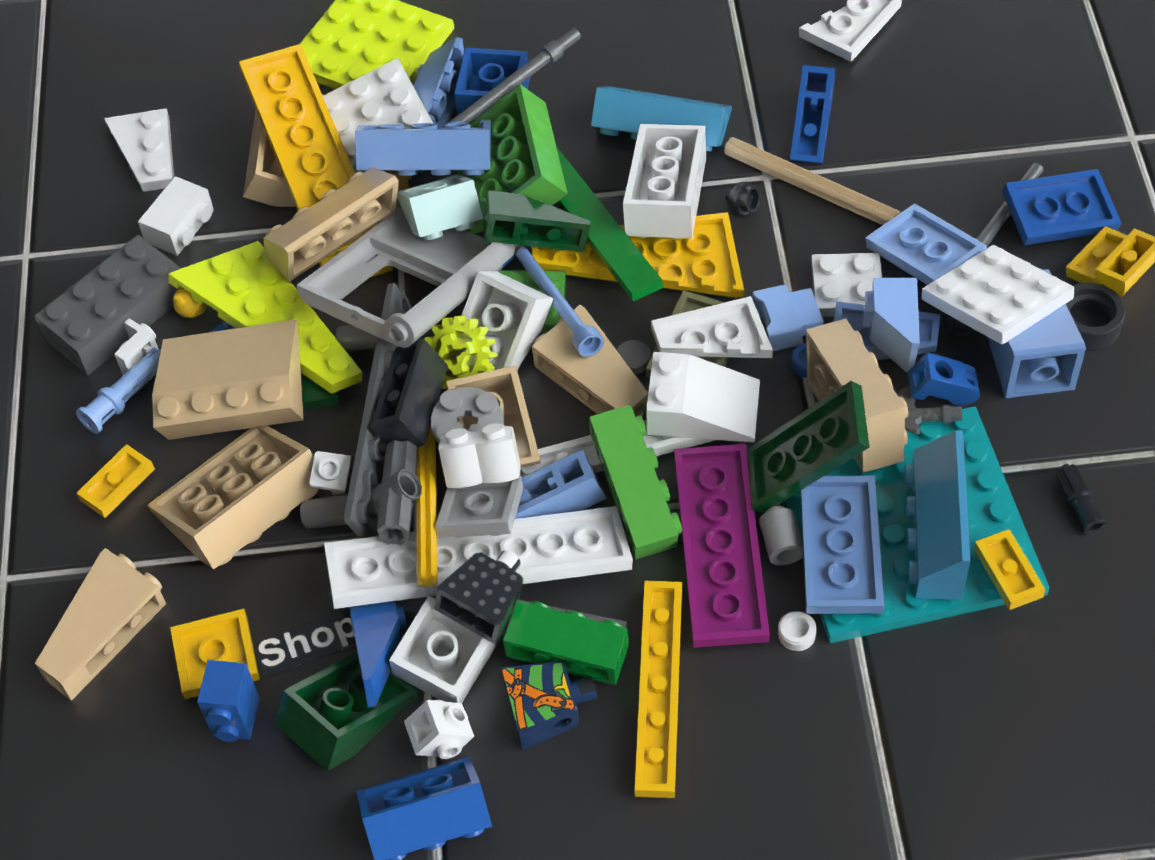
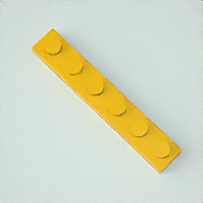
(658, 690)

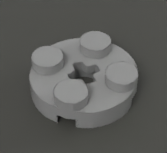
(461, 403)

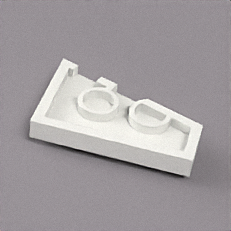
(850, 27)
(146, 146)
(715, 331)

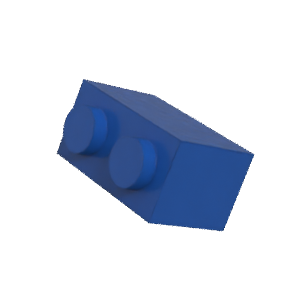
(228, 700)

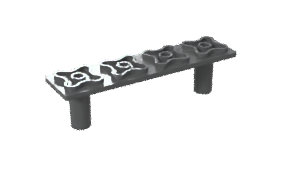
(358, 507)

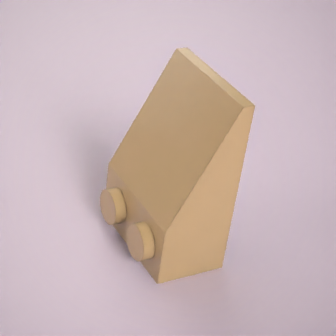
(507, 388)

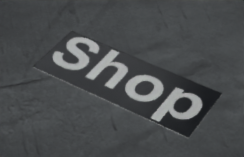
(305, 643)

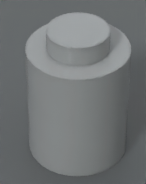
(781, 535)

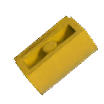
(1114, 259)

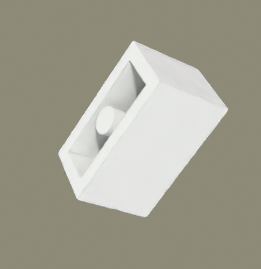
(176, 216)

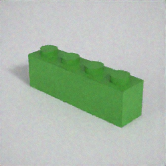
(633, 481)

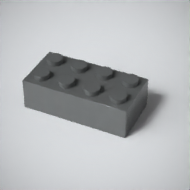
(91, 314)

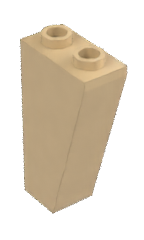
(597, 381)
(99, 622)

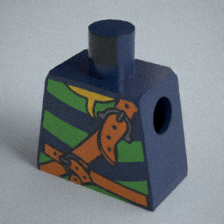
(544, 700)

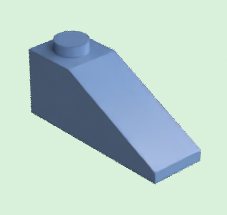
(560, 488)

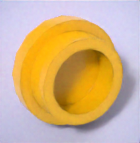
(185, 305)

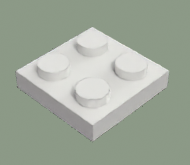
(843, 278)

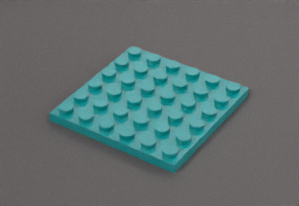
(989, 512)

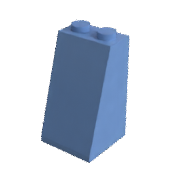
(1041, 357)

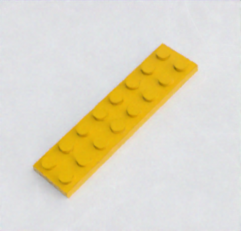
(299, 128)

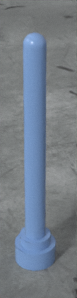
(585, 337)

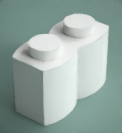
(479, 456)

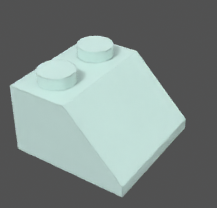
(440, 206)

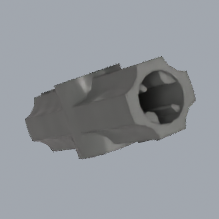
(397, 492)

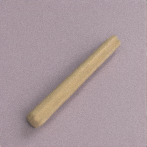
(809, 181)

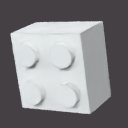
(440, 655)

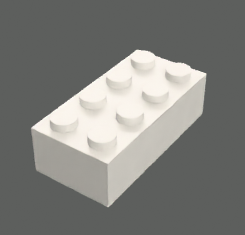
(665, 181)

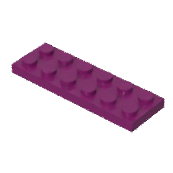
(720, 546)

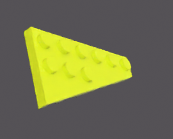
(253, 292)

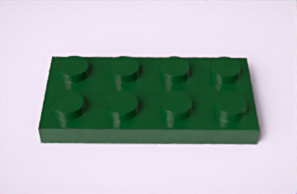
(808, 447)

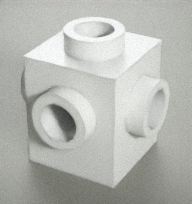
(439, 729)

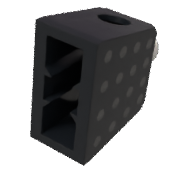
(482, 594)

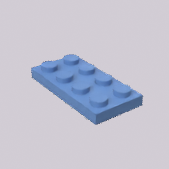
(841, 546)

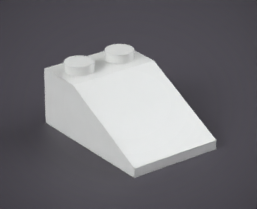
(510, 313)
(700, 400)

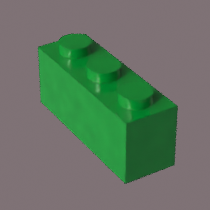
(582, 644)

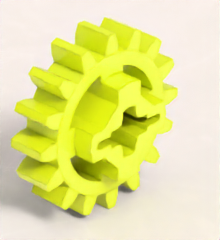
(450, 341)

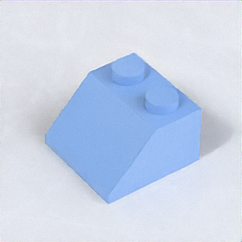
(893, 319)

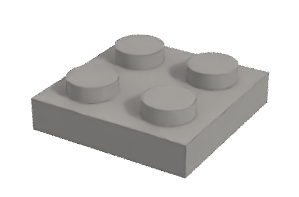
(479, 509)

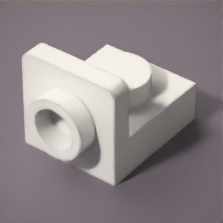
(139, 344)
(331, 472)

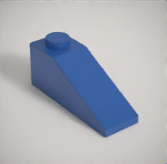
(812, 114)
(376, 638)

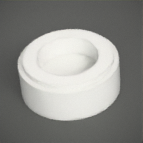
(796, 631)

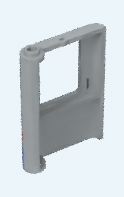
(445, 262)

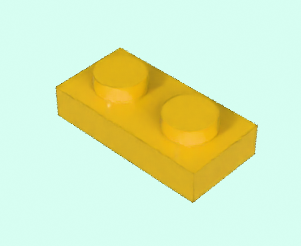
(115, 481)
(1009, 569)

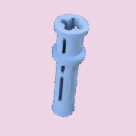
(112, 398)

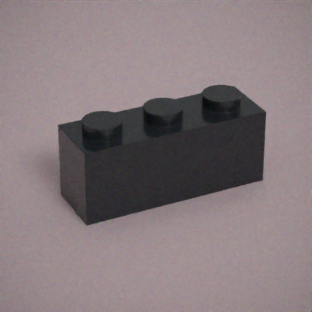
(409, 394)

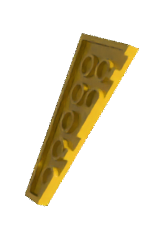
(693, 264)

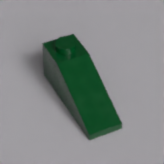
(528, 222)

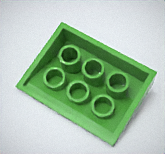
(521, 152)

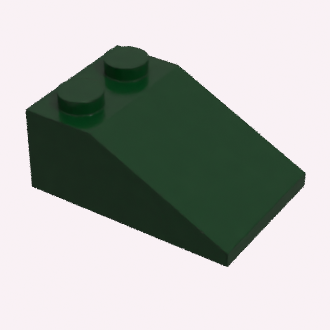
(331, 712)

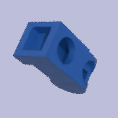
(944, 379)

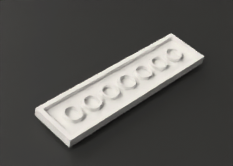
(547, 546)

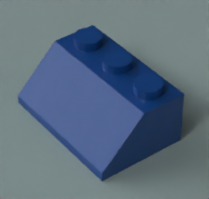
(423, 810)

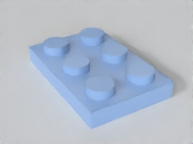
(923, 244)

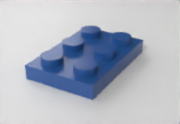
(1061, 206)

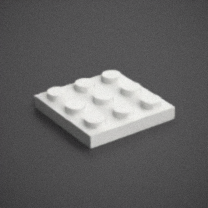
(375, 99)
(997, 294)

